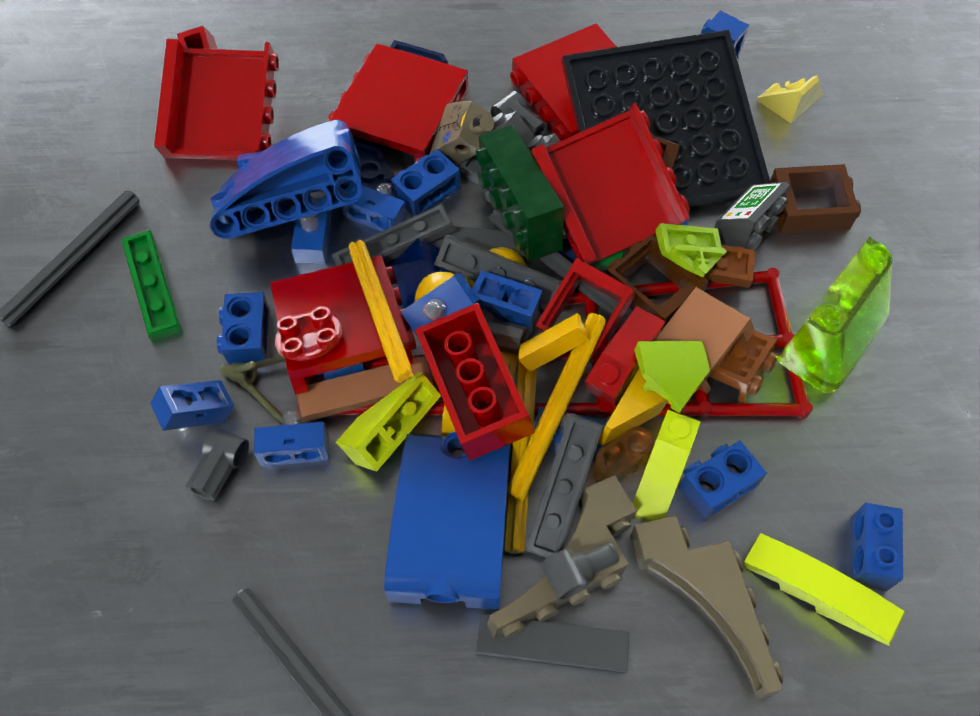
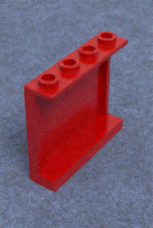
(543, 81)
(400, 99)
(215, 102)
(612, 185)
(343, 294)

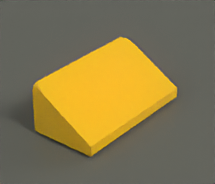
(552, 343)

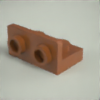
(734, 267)
(746, 364)

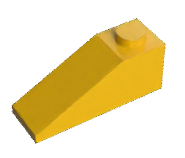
(633, 410)

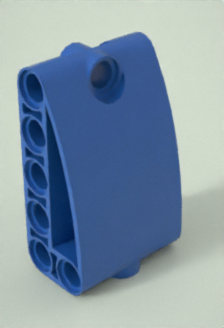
(289, 170)
(447, 525)

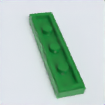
(151, 286)

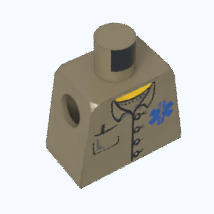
(460, 129)

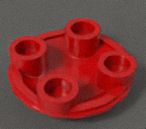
(308, 334)

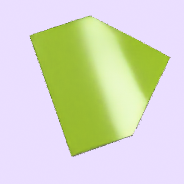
(690, 246)
(673, 369)

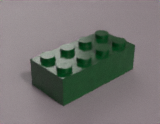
(521, 193)

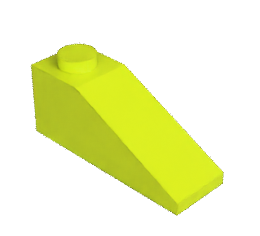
(386, 424)
(665, 466)

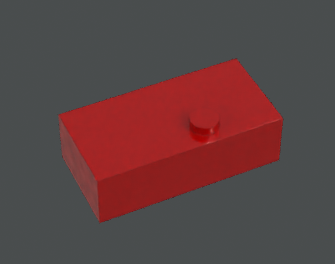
(474, 382)

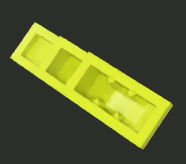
(825, 588)

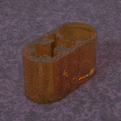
(629, 460)

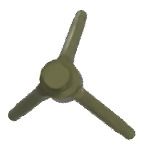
(246, 373)

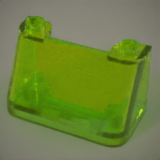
(839, 335)

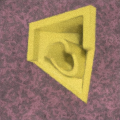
(793, 99)

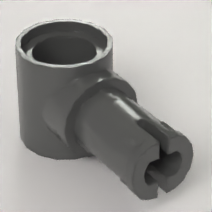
(571, 572)

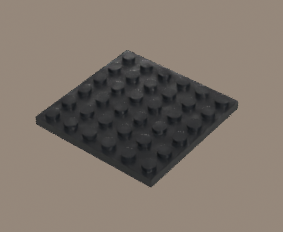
(691, 99)

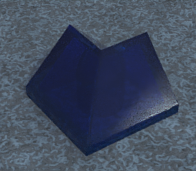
(413, 267)

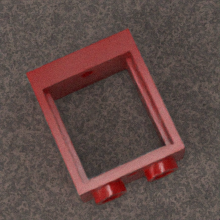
(598, 280)

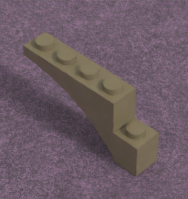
(603, 515)
(715, 583)

